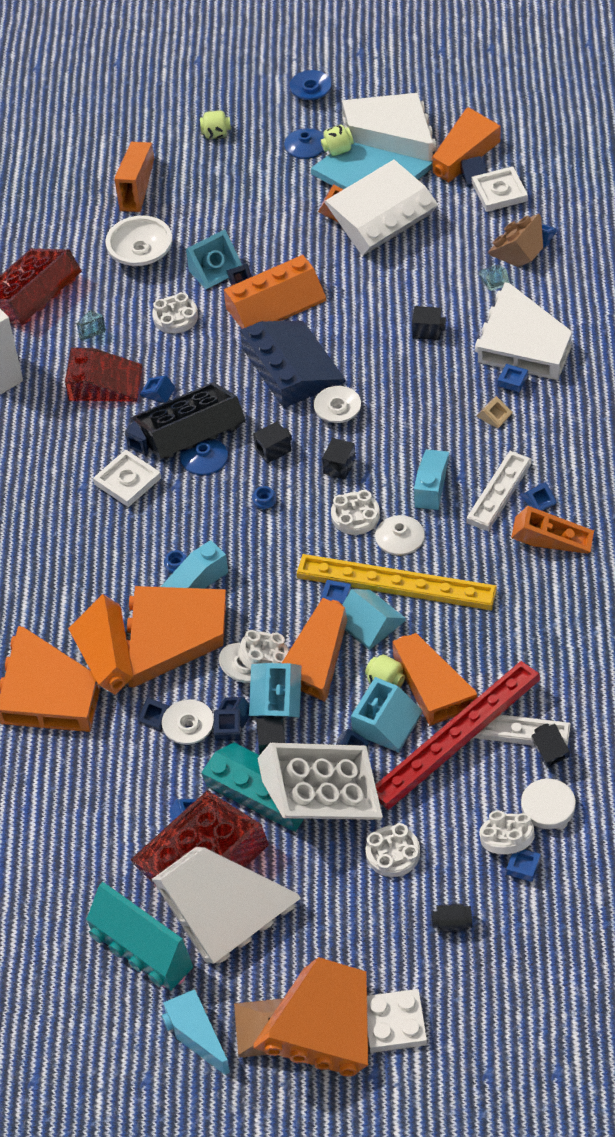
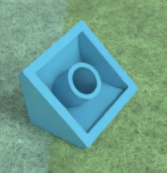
(212, 258)
(370, 617)

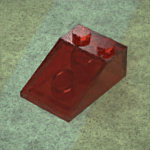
(101, 376)

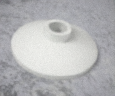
(337, 404)
(399, 535)
(232, 665)
(185, 714)

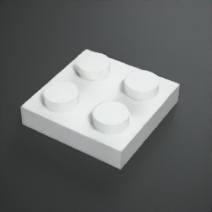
(499, 189)
(127, 478)
(395, 1021)

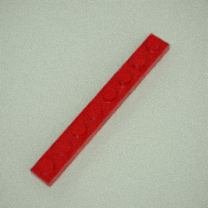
(455, 734)

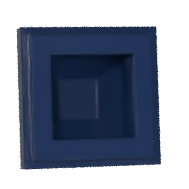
(239, 274)

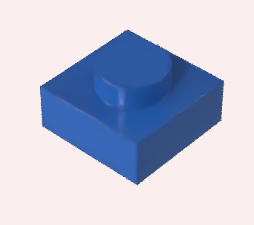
(512, 378)
(336, 591)
(523, 865)

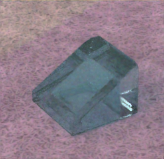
(494, 277)
(90, 325)

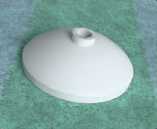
(139, 240)

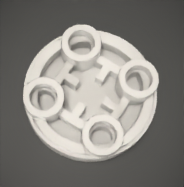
(175, 313)
(355, 512)
(262, 648)
(548, 803)
(507, 832)
(392, 850)

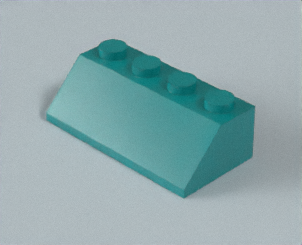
(237, 775)
(138, 938)

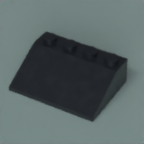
(190, 419)

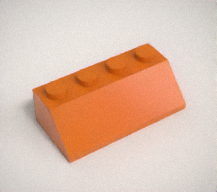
(275, 293)

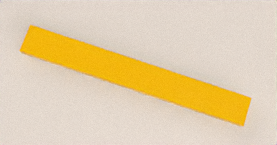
(398, 582)

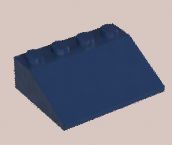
(289, 360)

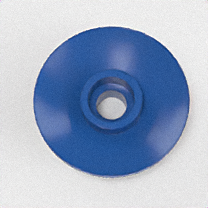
(310, 85)
(304, 143)
(205, 458)

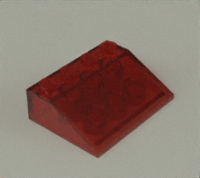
(35, 281)
(204, 824)

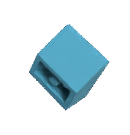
(275, 690)
(385, 715)

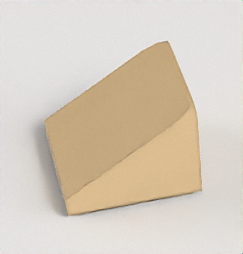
(495, 413)

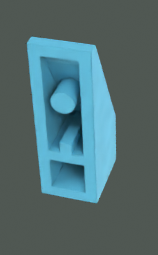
(430, 479)
(199, 568)
(192, 1028)

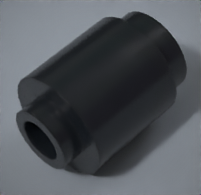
(452, 918)

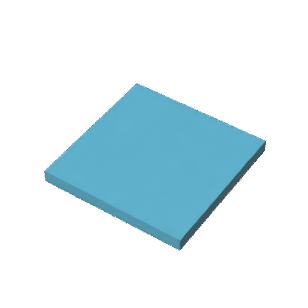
(361, 161)

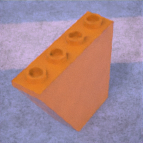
(172, 628)
(46, 687)
(321, 1019)

